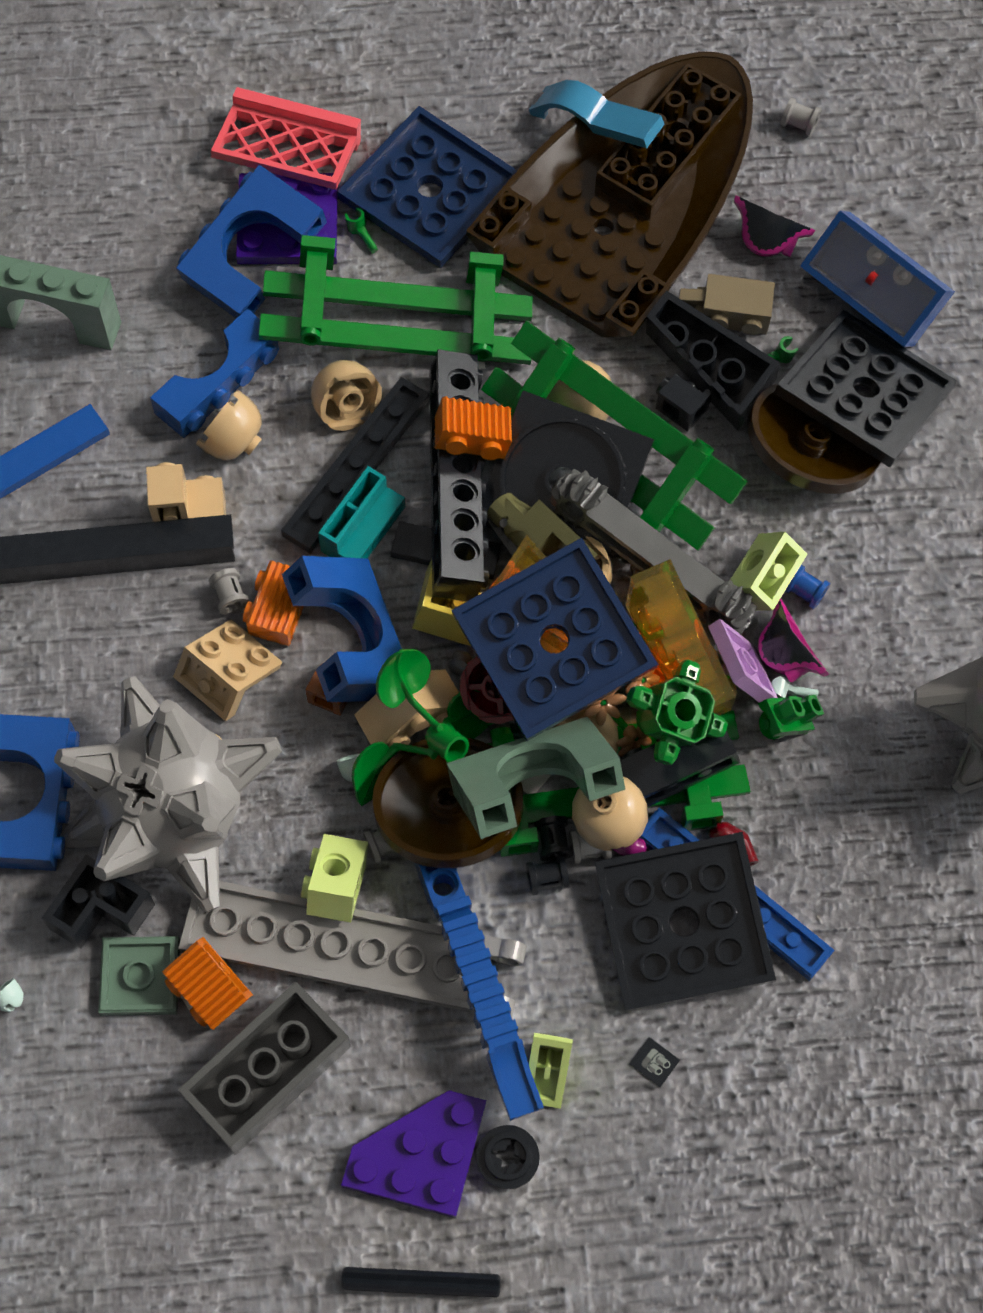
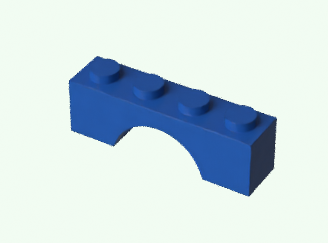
(187, 401)

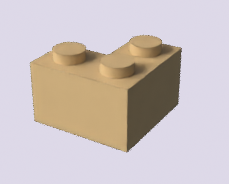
(177, 498)
(403, 721)

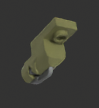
(516, 519)

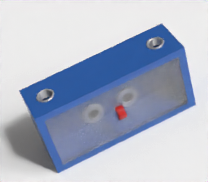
(877, 278)

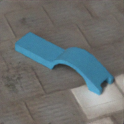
(599, 114)

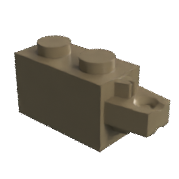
(734, 302)

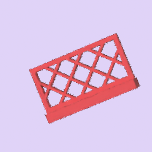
(294, 121)

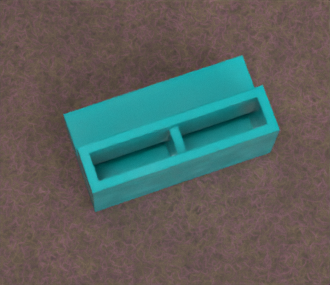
(361, 518)

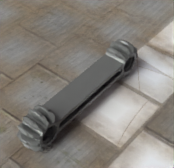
(589, 505)

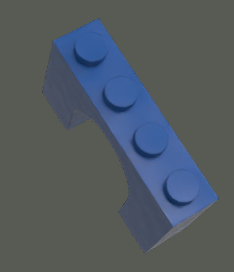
(259, 200)
(352, 591)
(35, 838)

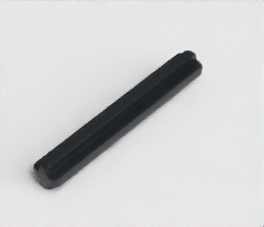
(420, 1282)

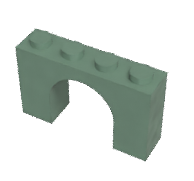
(78, 295)
(568, 750)

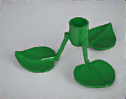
(397, 680)

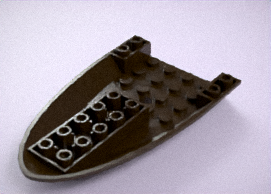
(585, 180)

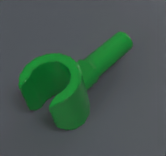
(358, 227)
(781, 353)

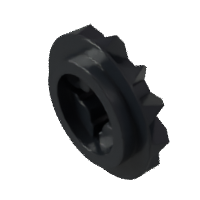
(497, 1141)

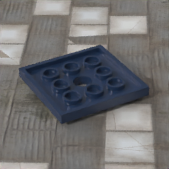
(419, 154)
(563, 594)

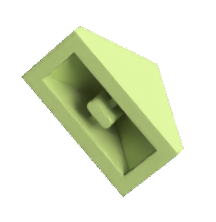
(549, 1067)

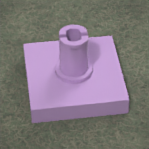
(741, 662)

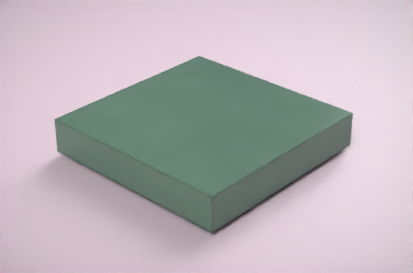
(134, 976)

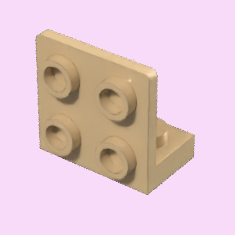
(224, 666)

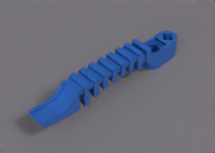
(485, 994)

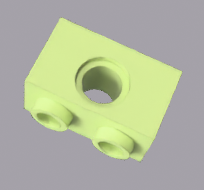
(769, 568)
(335, 877)

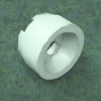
(345, 766)
(10, 996)

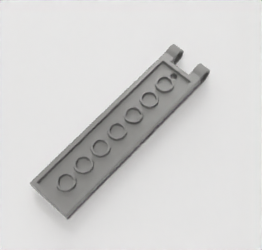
(368, 954)

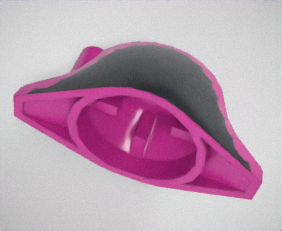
(767, 232)
(785, 648)

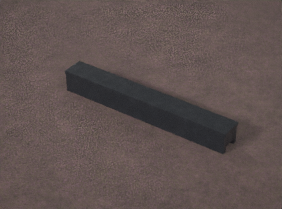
(116, 549)

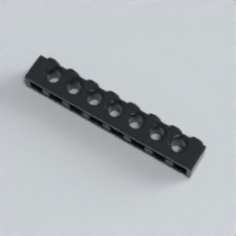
(456, 489)

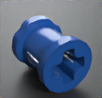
(808, 587)

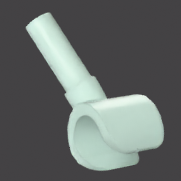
(783, 686)

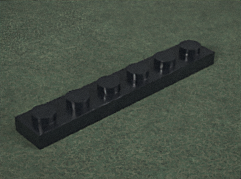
(365, 449)

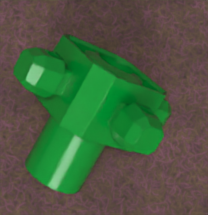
(676, 712)

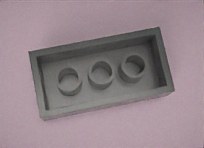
(265, 1067)

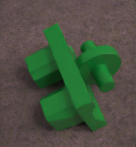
(788, 716)

